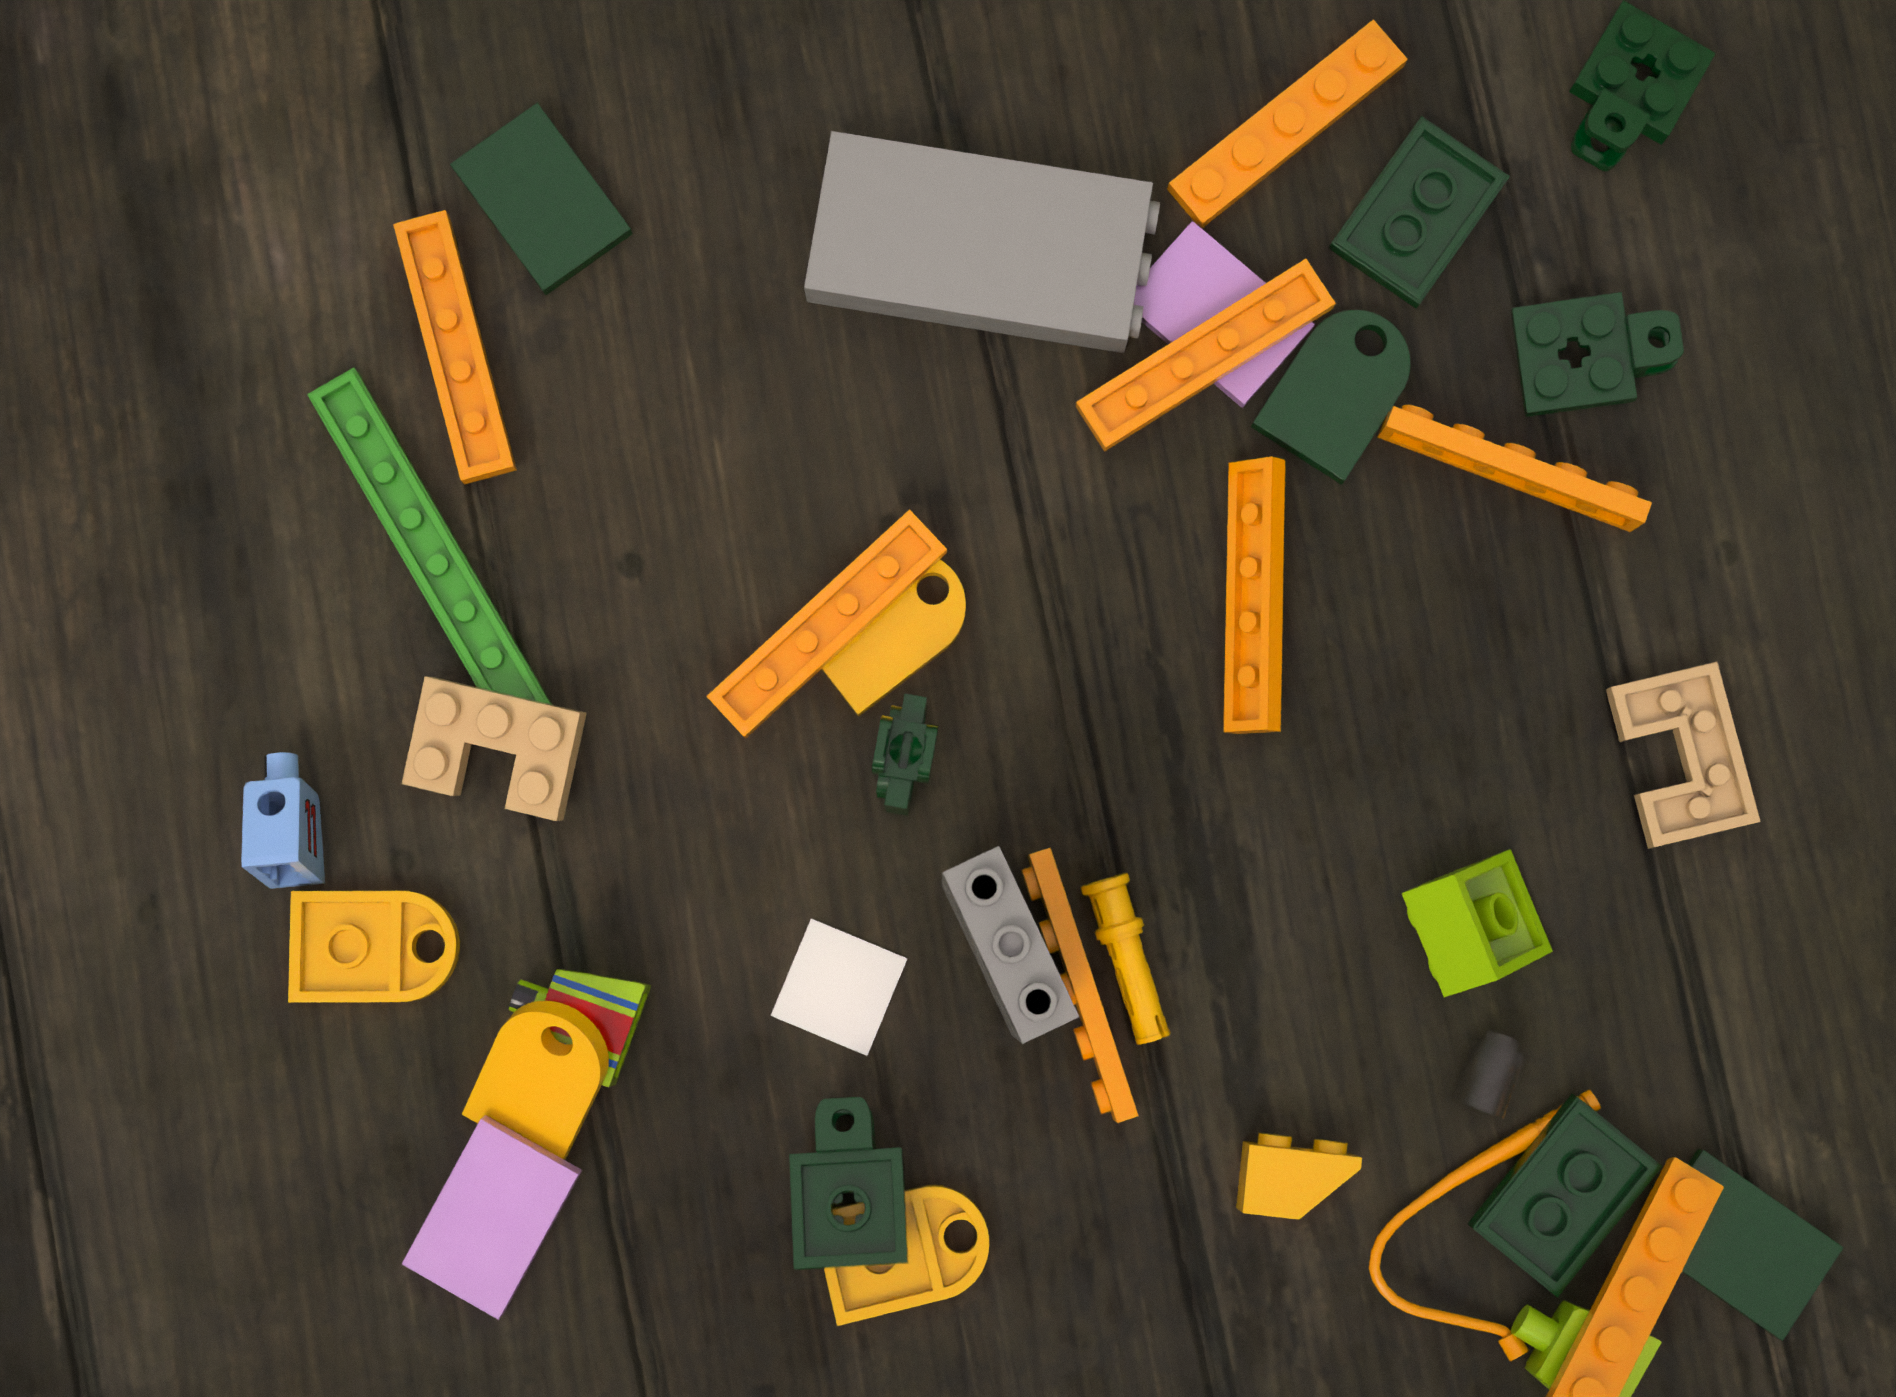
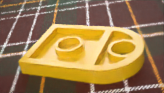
(898, 643)
(365, 946)
(539, 1082)
(933, 1267)

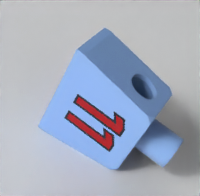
(282, 826)

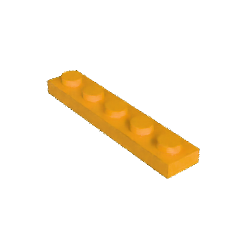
(1287, 124)
(454, 347)
(1205, 354)
(1515, 467)
(1254, 596)
(827, 624)
(1095, 1036)
(1638, 1284)

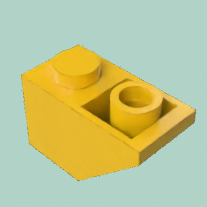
(1289, 1179)

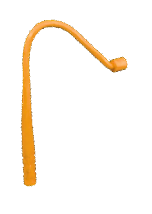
(1496, 1154)

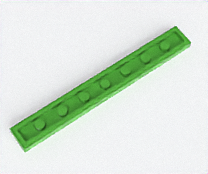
(423, 538)

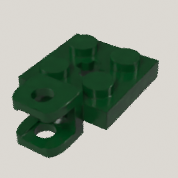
(1621, 102)
(1615, 347)
(903, 753)
(840, 1166)

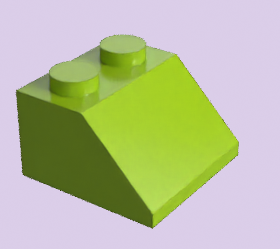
(1477, 923)

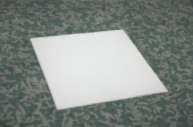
(839, 987)

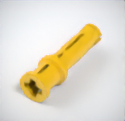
(1120, 933)

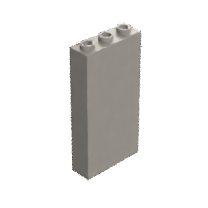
(981, 242)
(1008, 946)

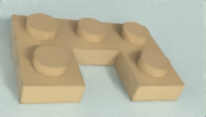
(539, 733)
(1717, 780)

